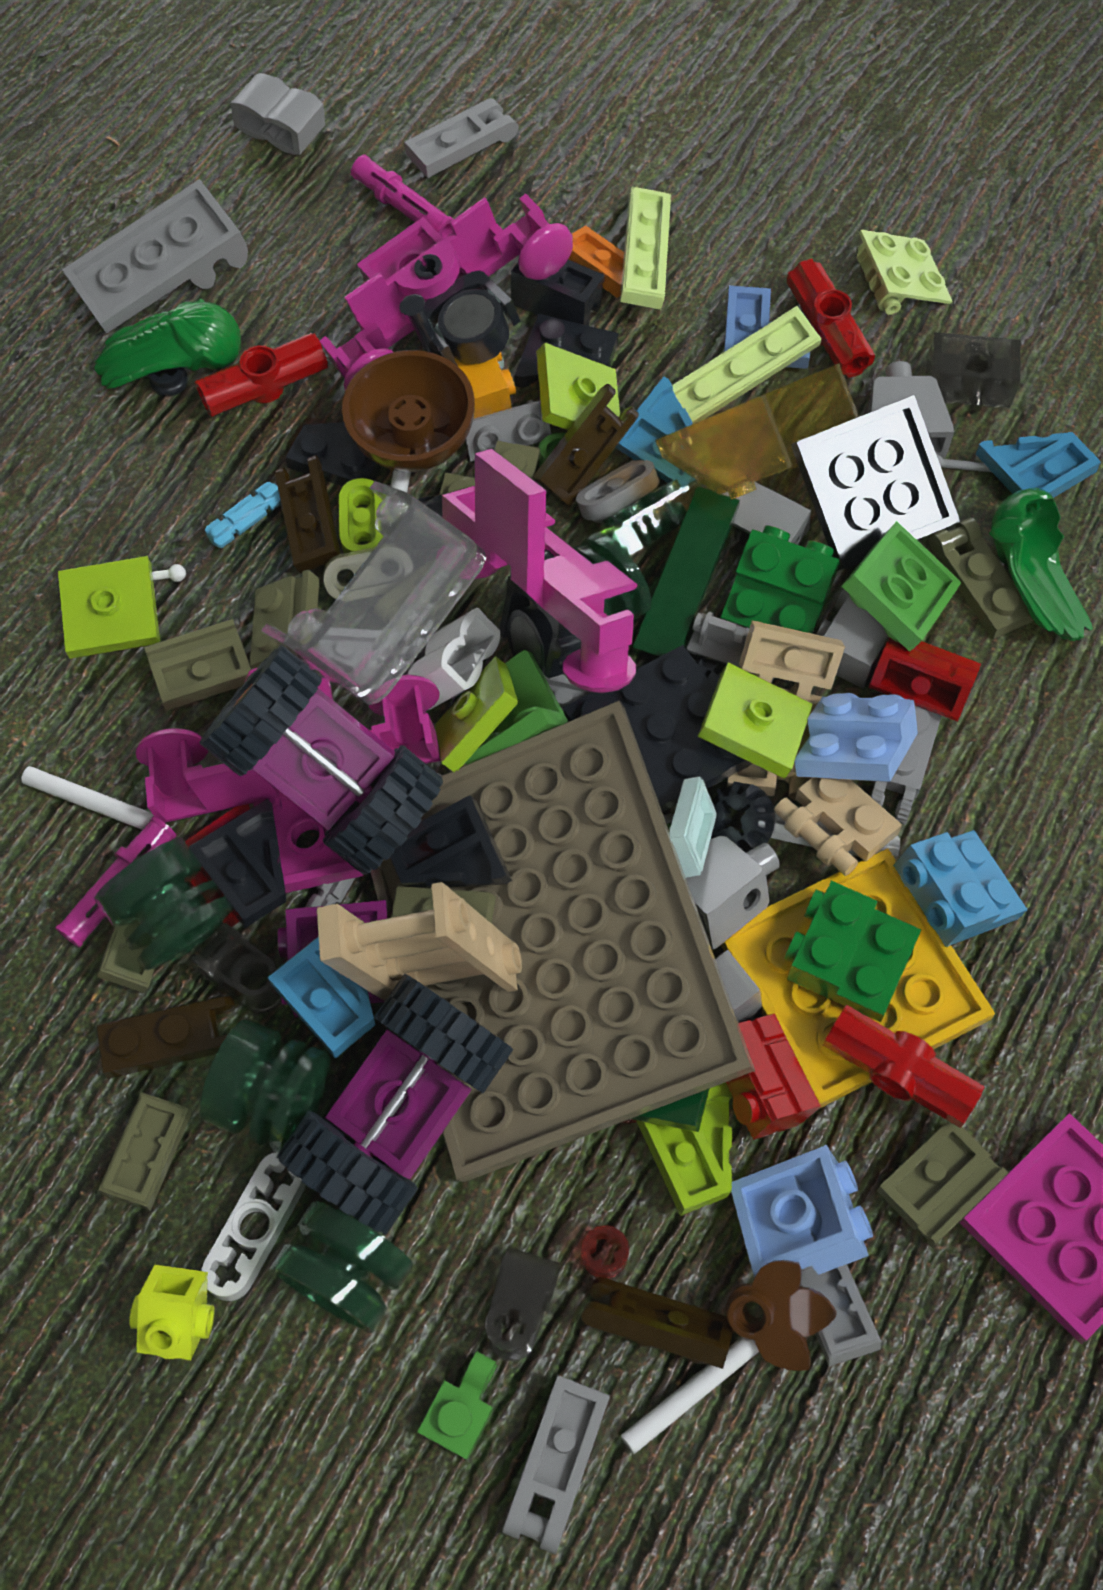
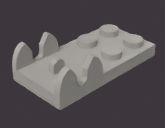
(156, 256)

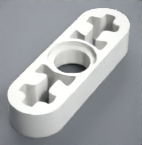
(223, 1255)

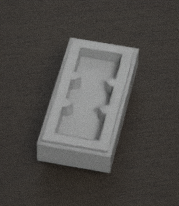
(852, 1330)

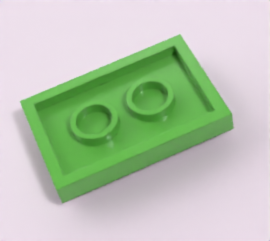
(902, 586)

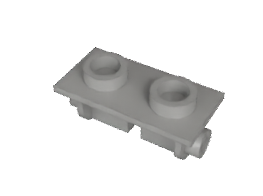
(515, 425)
(717, 639)

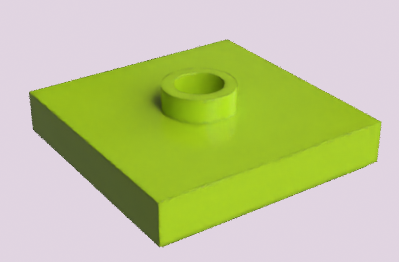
(570, 384)
(108, 607)
(475, 715)
(756, 720)

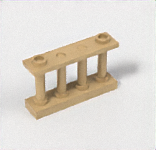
(427, 945)

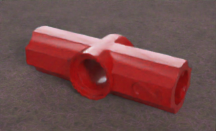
(830, 317)
(261, 374)
(903, 1066)

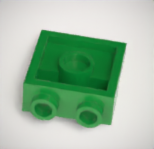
(781, 582)
(851, 950)

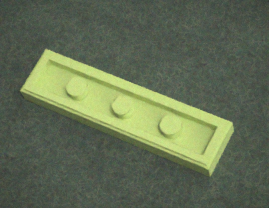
(646, 248)
(746, 365)

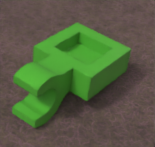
(458, 1413)

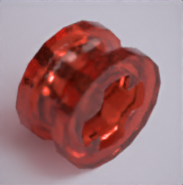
(589, 1246)

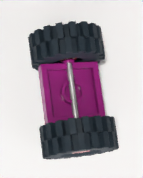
(323, 760)
(394, 1106)

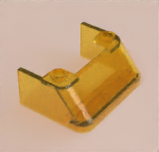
(757, 436)

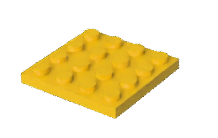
(931, 1001)

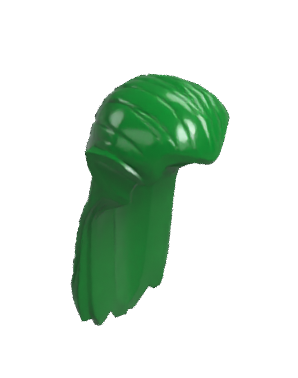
(185, 337)
(1029, 544)

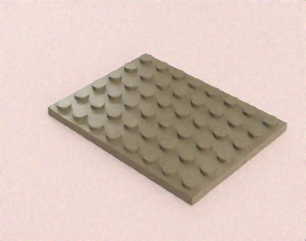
(616, 967)

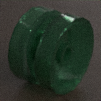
(346, 1259)

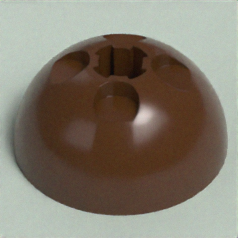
(409, 410)

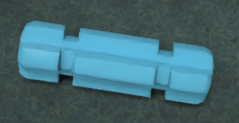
(243, 515)

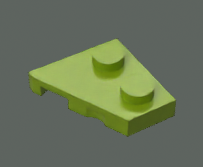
(695, 1162)

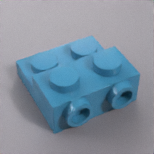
(958, 886)

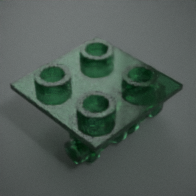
(649, 517)

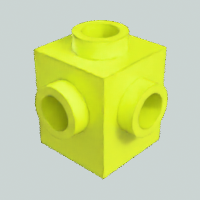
(172, 1312)

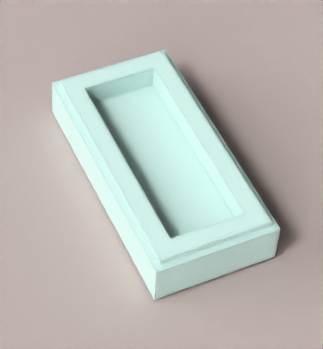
(692, 826)

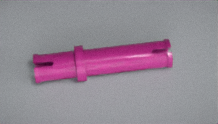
(374, 176)
(76, 925)

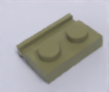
(277, 606)
(198, 664)
(941, 1182)

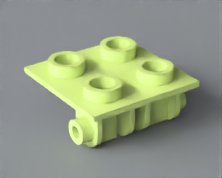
(900, 270)

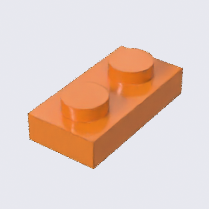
(599, 255)

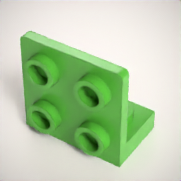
(534, 713)

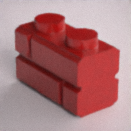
(927, 675)
(777, 1091)

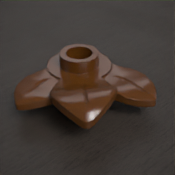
(788, 1314)

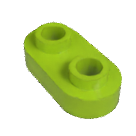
(358, 523)

